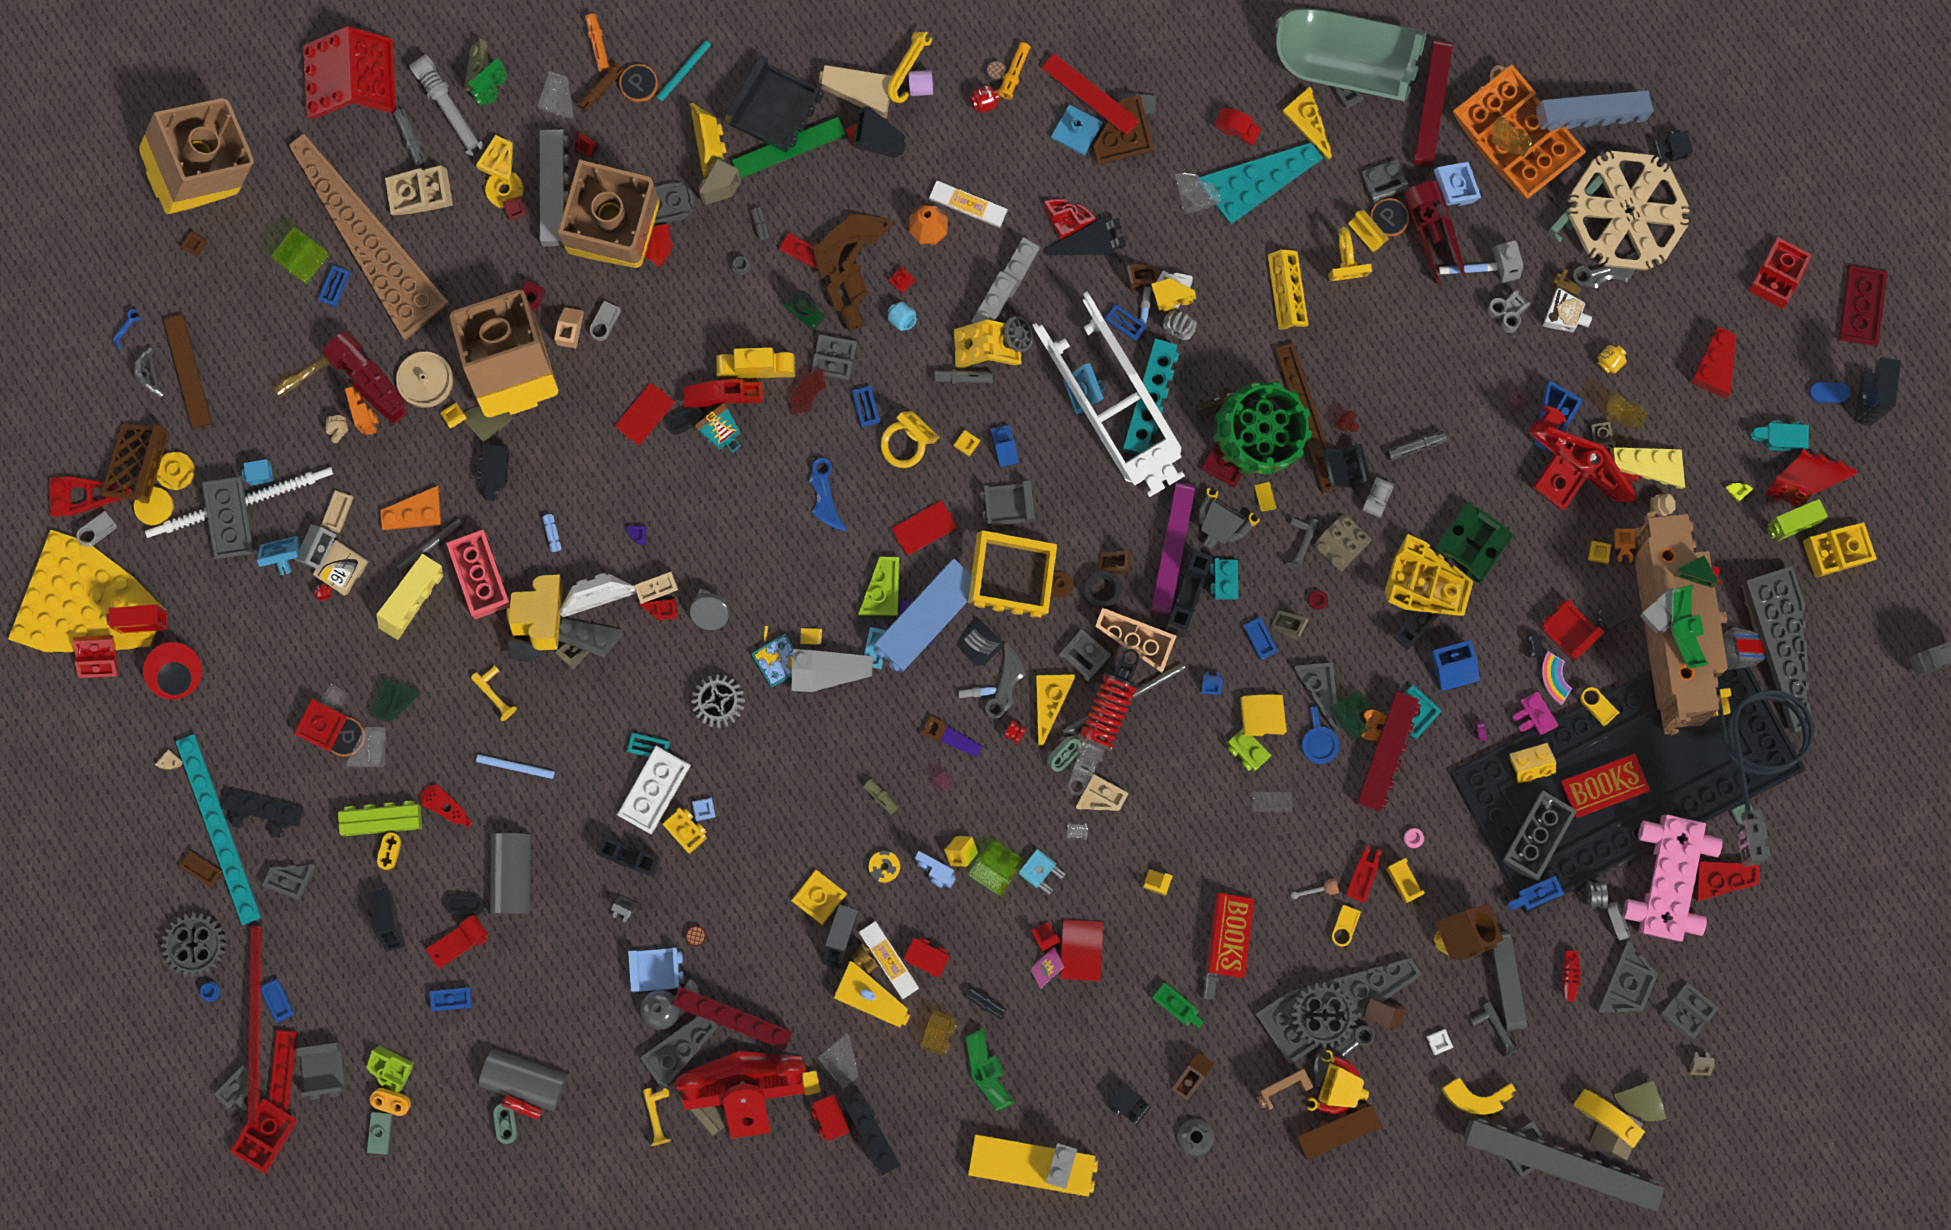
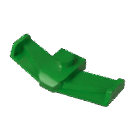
(1687, 627)
(986, 1071)

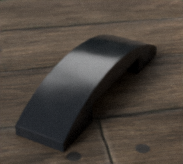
(1414, 628)

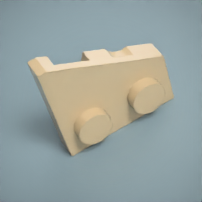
(1102, 795)

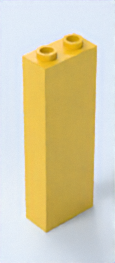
(1028, 1165)

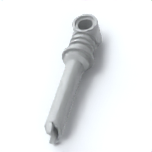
(437, 90)

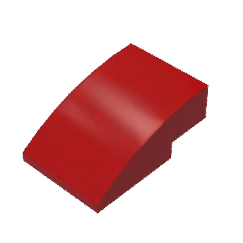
(1780, 273)
(1081, 950)
(262, 1144)

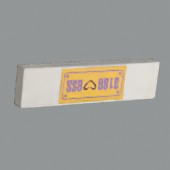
(968, 204)
(889, 960)

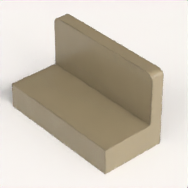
(712, 1118)

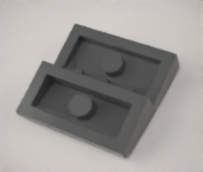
(834, 356)
(1689, 1011)

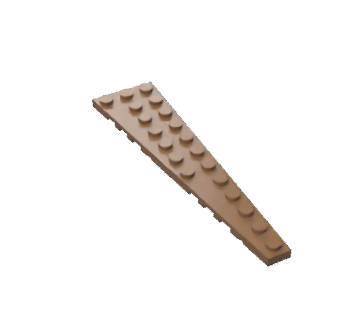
(394, 276)

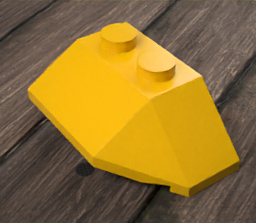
(707, 137)

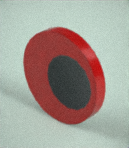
(172, 670)

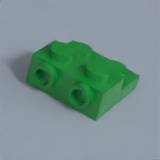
(484, 84)

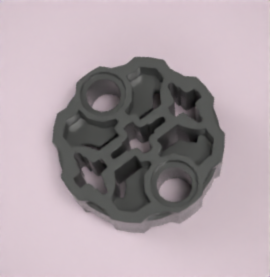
(1932, 659)

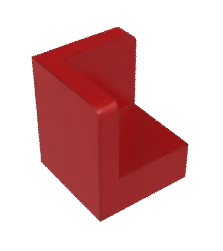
(1045, 936)

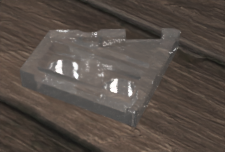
(556, 96)
(369, 749)

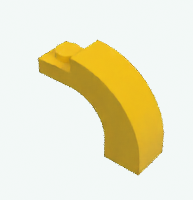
(1466, 1101)
(1609, 1116)

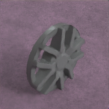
(1018, 334)

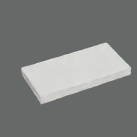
(654, 790)

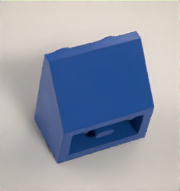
(1455, 665)

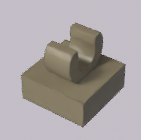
(1702, 1065)

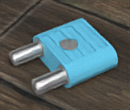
(1037, 870)

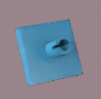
(1076, 130)
(1089, 385)
(279, 553)

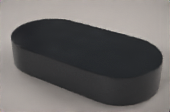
(684, 420)
(464, 904)

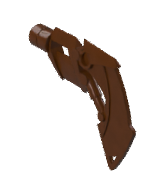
(858, 230)

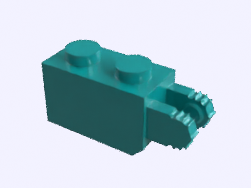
(1783, 436)

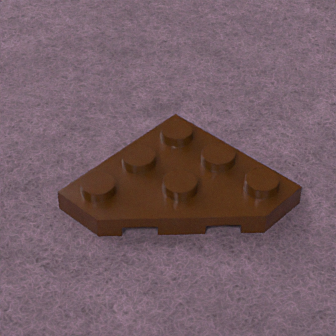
(1115, 145)

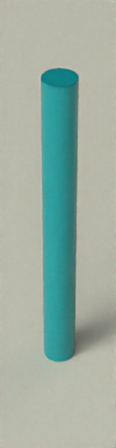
(683, 71)

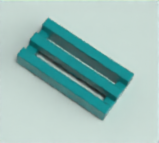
(632, 743)

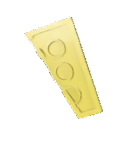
(1654, 464)

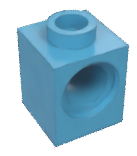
(257, 472)

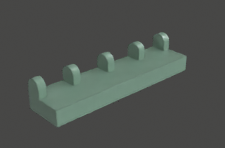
(1564, 219)

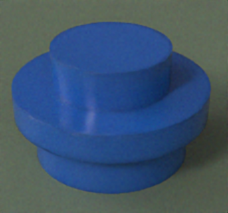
(209, 991)

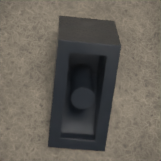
(521, 648)

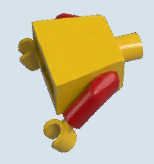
(1340, 1088)

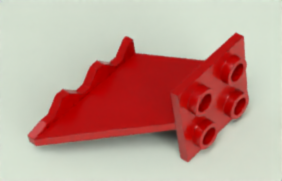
(1807, 477)

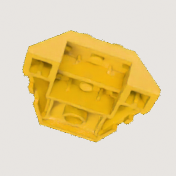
(1426, 581)

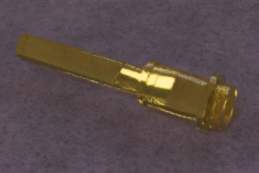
(293, 381)

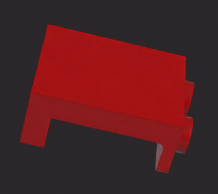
(1570, 630)

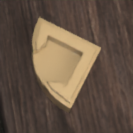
(169, 761)

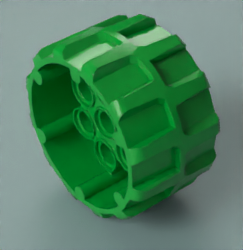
(1291, 412)

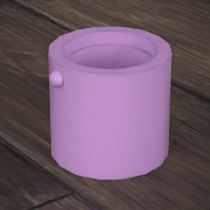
(921, 83)

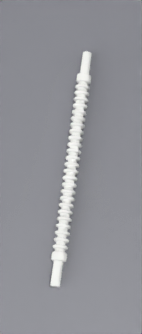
(309, 478)

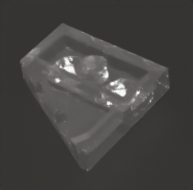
(840, 1061)

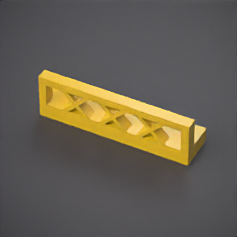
(1284, 289)

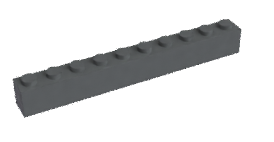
(1563, 1165)

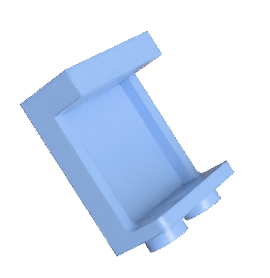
(655, 969)

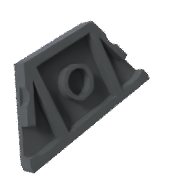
(1629, 983)

